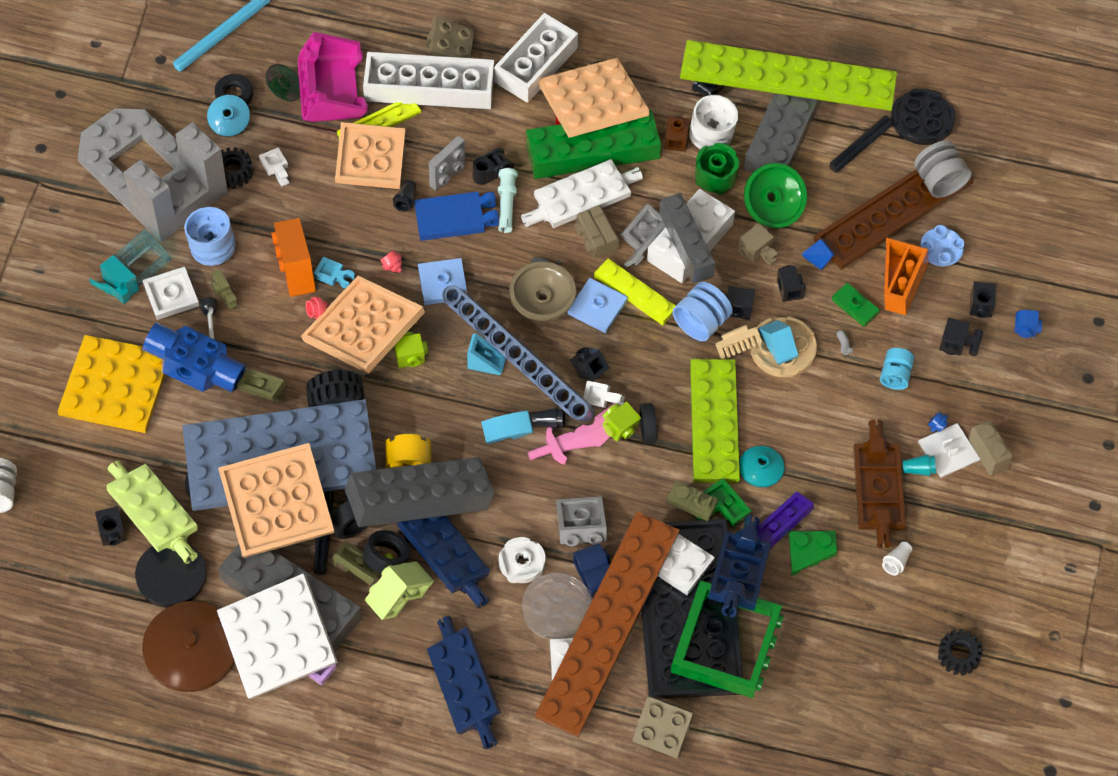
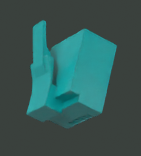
(118, 279)

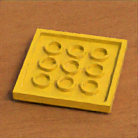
(113, 385)

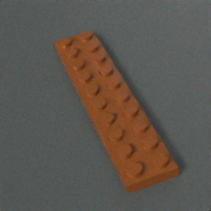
(607, 624)

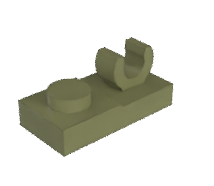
(262, 385)
(692, 500)
(353, 560)

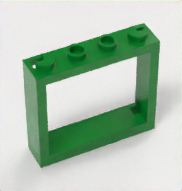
(715, 677)

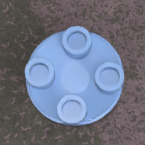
(943, 246)

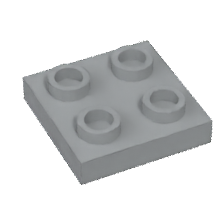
(447, 163)

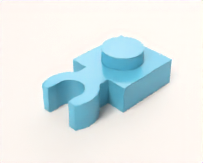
(331, 271)

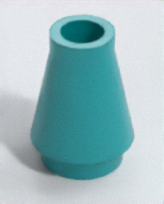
(920, 465)

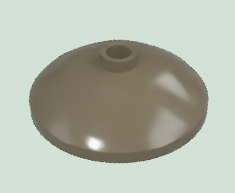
(542, 281)

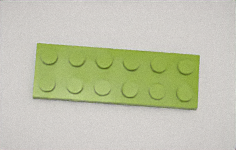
(714, 421)

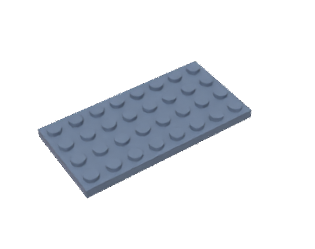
(336, 434)

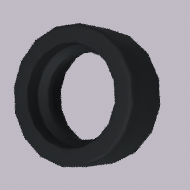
(345, 522)
(387, 539)

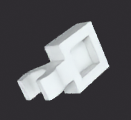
(275, 162)
(599, 394)

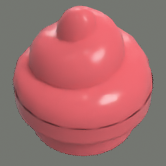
(392, 262)
(316, 307)

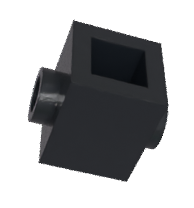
(589, 363)

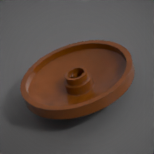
(187, 647)

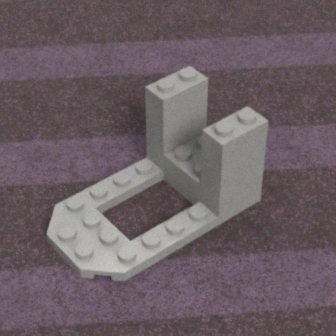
(154, 201)

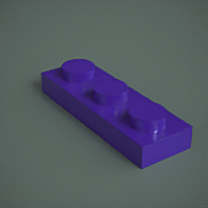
(784, 518)

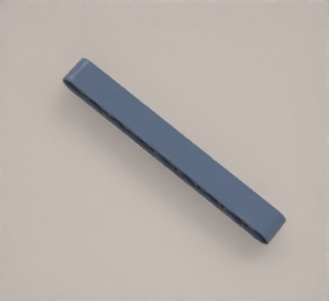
(526, 358)

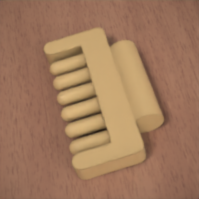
(737, 337)

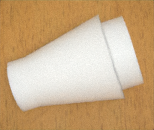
(896, 560)

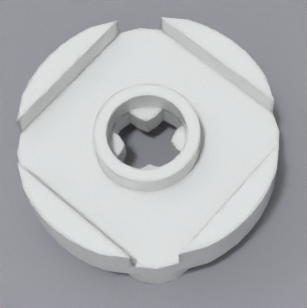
(519, 572)

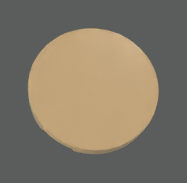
(805, 346)

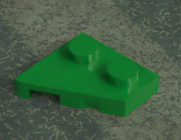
(810, 548)

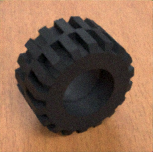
(334, 387)

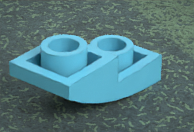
(507, 426)

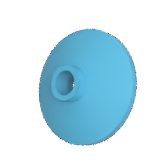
(235, 122)

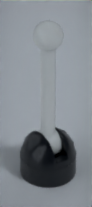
(209, 307)

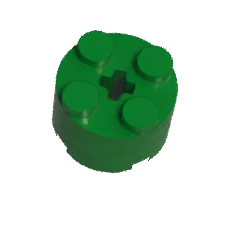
(716, 168)

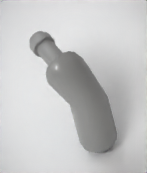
(845, 346)

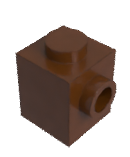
(676, 133)

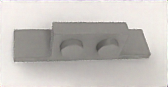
(642, 232)

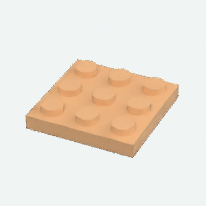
(370, 155)

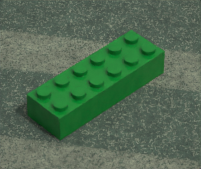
(626, 143)

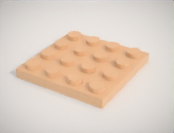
(593, 97)
(363, 324)
(276, 500)

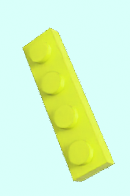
(636, 291)

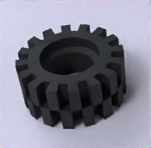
(242, 159)
(954, 663)

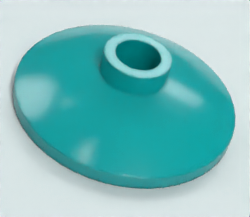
(758, 474)

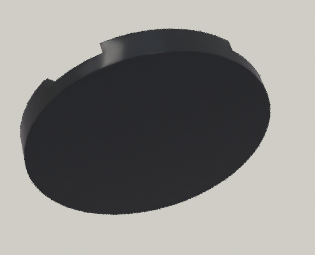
(922, 117)
(167, 579)

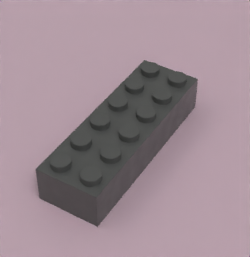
(781, 131)
(419, 491)
(269, 568)

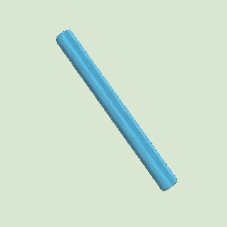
(218, 34)

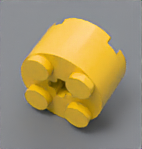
(407, 451)

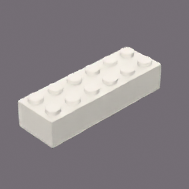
(428, 80)

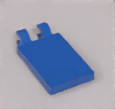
(455, 215)

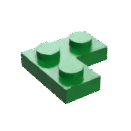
(728, 504)

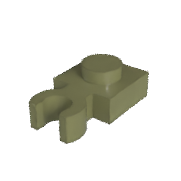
(221, 287)

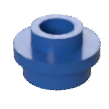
(938, 422)

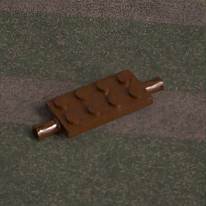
(879, 485)

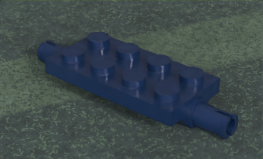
(448, 555)
(740, 568)
(464, 682)

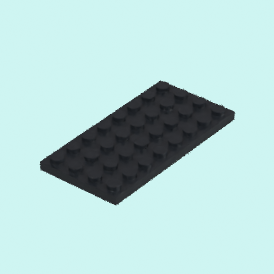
(665, 616)

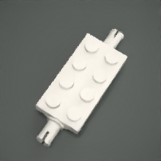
(581, 192)

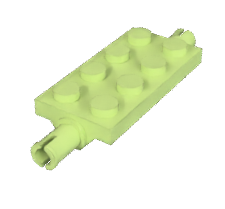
(152, 509)

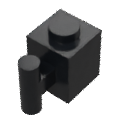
(956, 337)

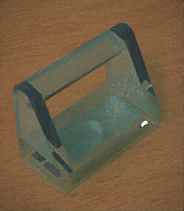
(137, 248)

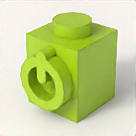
(410, 350)
(620, 421)

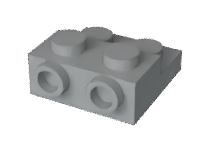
(581, 520)

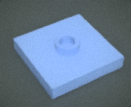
(439, 275)
(597, 305)

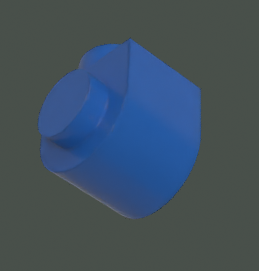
(1027, 323)

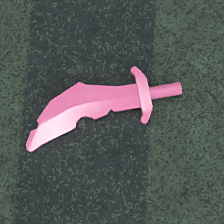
(583, 437)

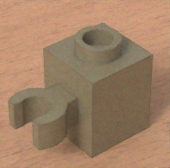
(757, 244)

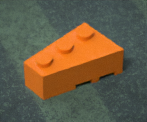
(294, 256)
(903, 274)

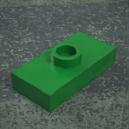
(855, 304)

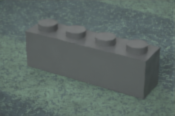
(687, 238)

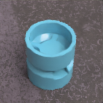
(897, 368)

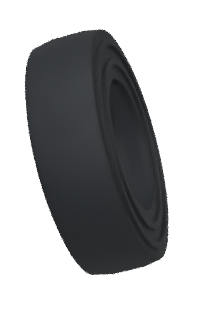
(234, 80)
(648, 423)

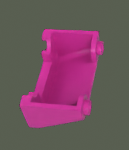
(329, 79)

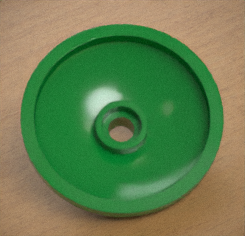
(787, 191)

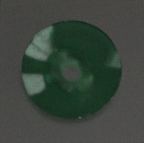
(283, 82)

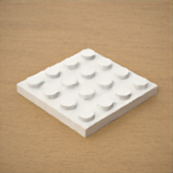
(277, 636)

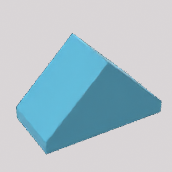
(779, 341)
(484, 356)

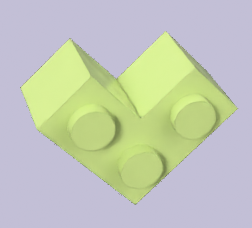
(396, 587)

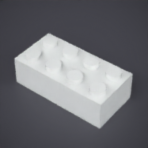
(535, 56)
(713, 222)

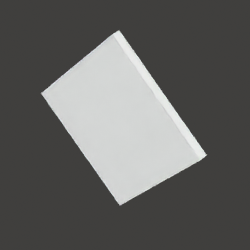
(950, 450)

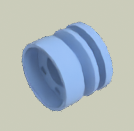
(210, 236)
(702, 311)

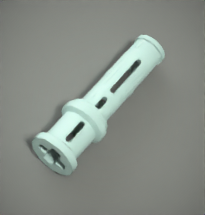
(507, 191)

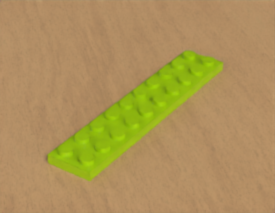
(788, 75)

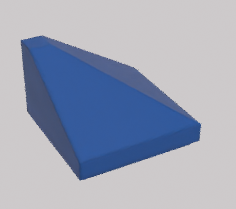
(819, 254)

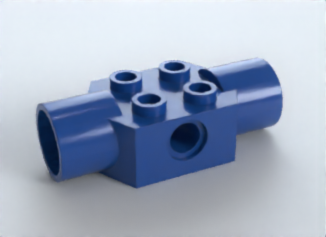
(193, 358)

